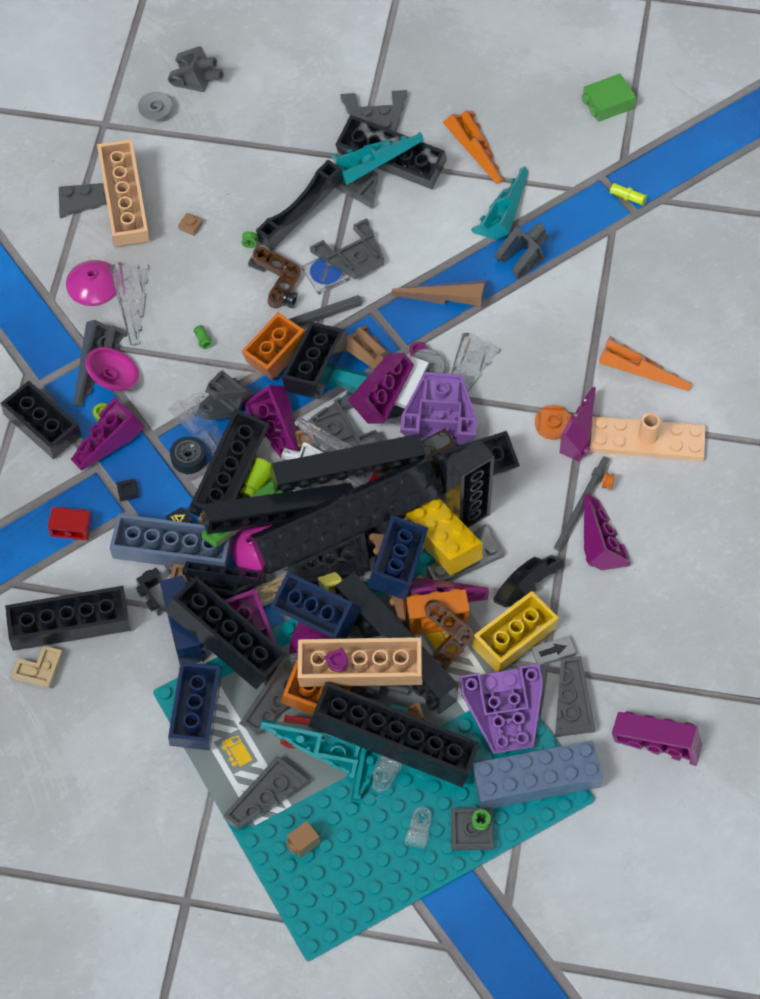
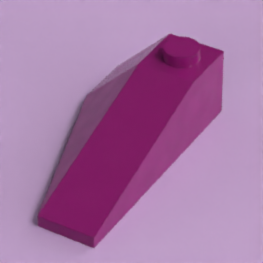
(427, 586)

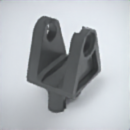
(197, 70)
(518, 240)
(223, 397)

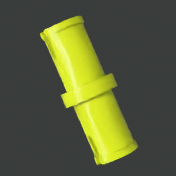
(628, 194)

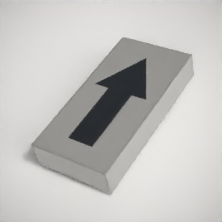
(553, 651)

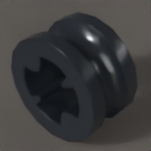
(289, 299)

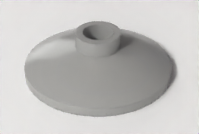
(155, 105)

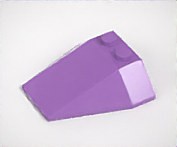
(438, 404)

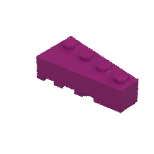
(381, 388)
(658, 735)

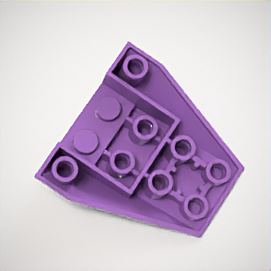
(505, 706)

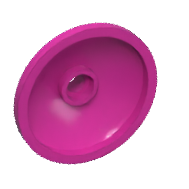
(90, 289)
(111, 369)
(243, 550)

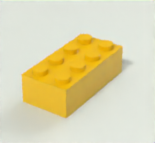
(447, 536)
(515, 632)

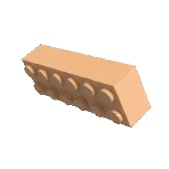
(123, 192)
(370, 662)

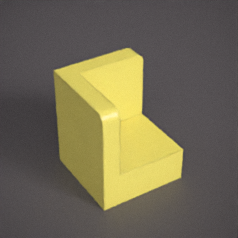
(329, 582)

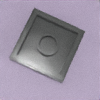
(465, 836)

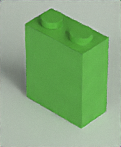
(609, 97)

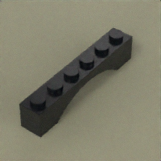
(276, 228)

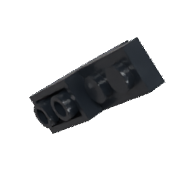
(523, 579)

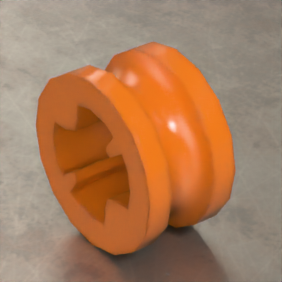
(608, 481)

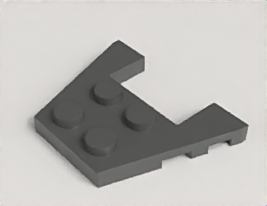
(384, 115)
(356, 257)
(336, 423)

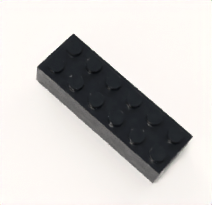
(418, 164)
(230, 461)
(470, 483)
(67, 618)
(225, 632)

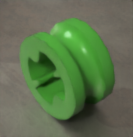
(249, 239)
(483, 813)

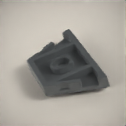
(362, 189)

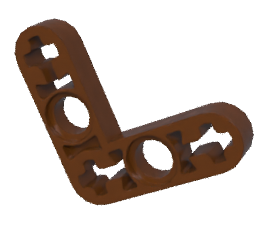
(285, 275)
(454, 631)

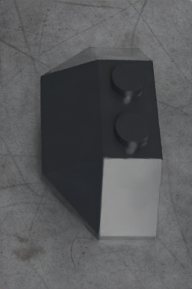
(222, 579)

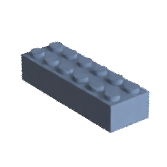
(165, 542)
(537, 775)

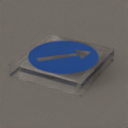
(323, 275)

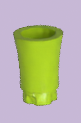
(257, 477)

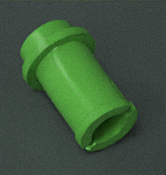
(202, 336)

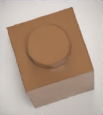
(302, 840)

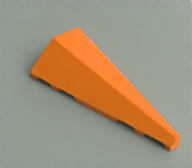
(469, 135)
(625, 359)

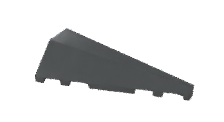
(95, 336)

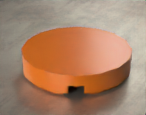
(551, 421)

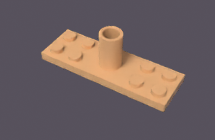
(647, 438)

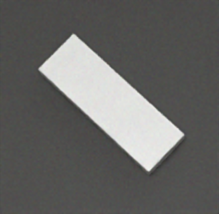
(420, 366)

